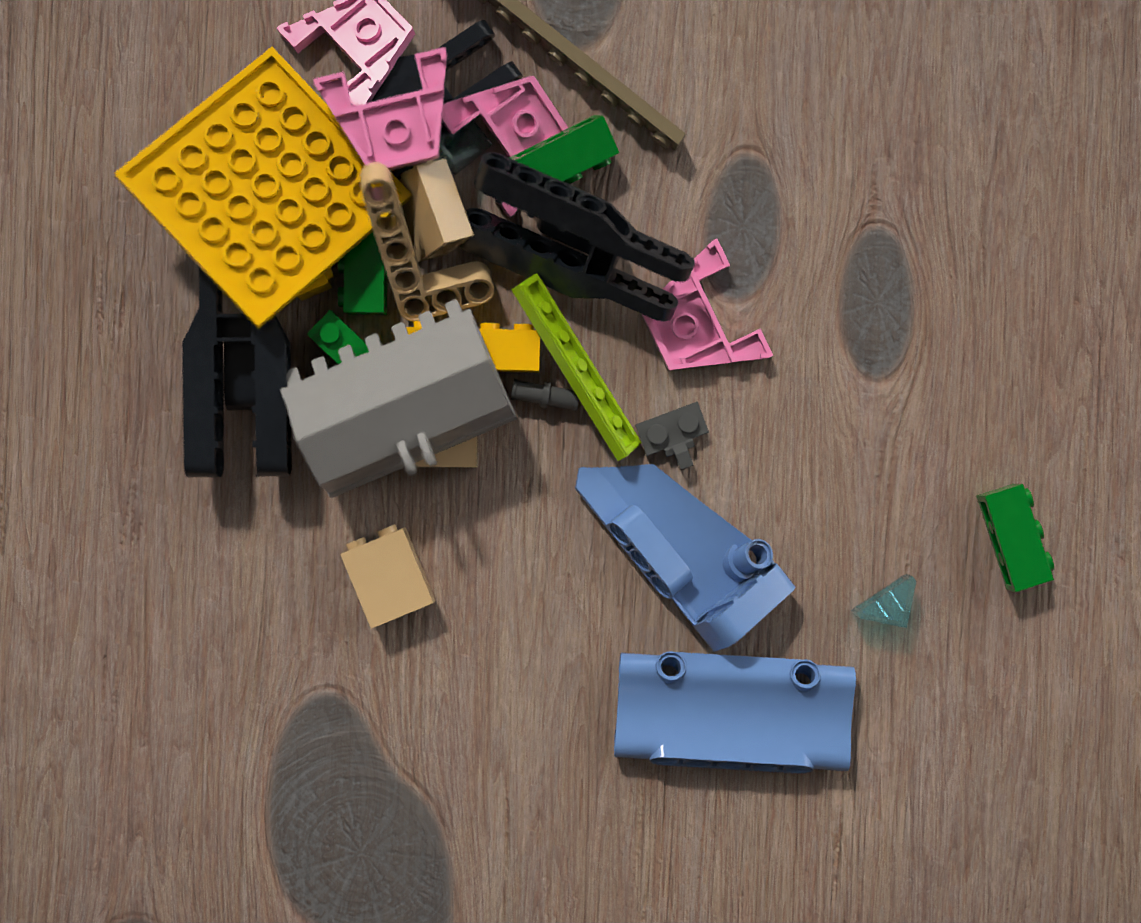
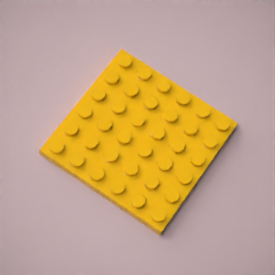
(257, 187)

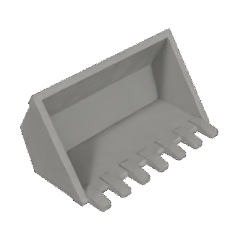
(396, 401)

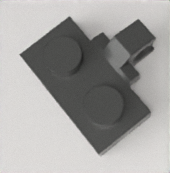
(673, 433)

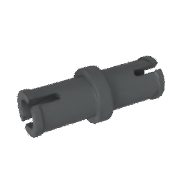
(544, 395)

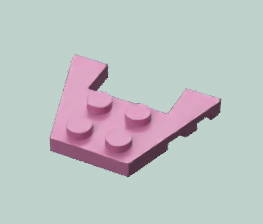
(365, 31)
(514, 112)
(398, 128)
(694, 334)

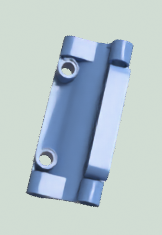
(734, 712)

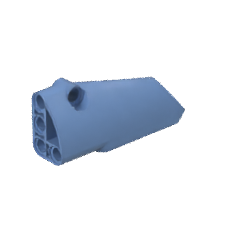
(686, 550)

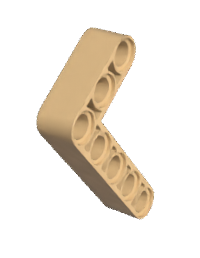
(399, 258)

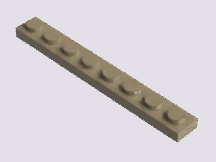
(589, 72)

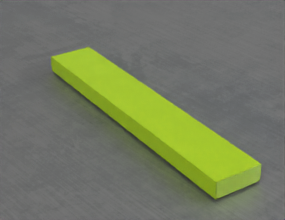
(576, 366)

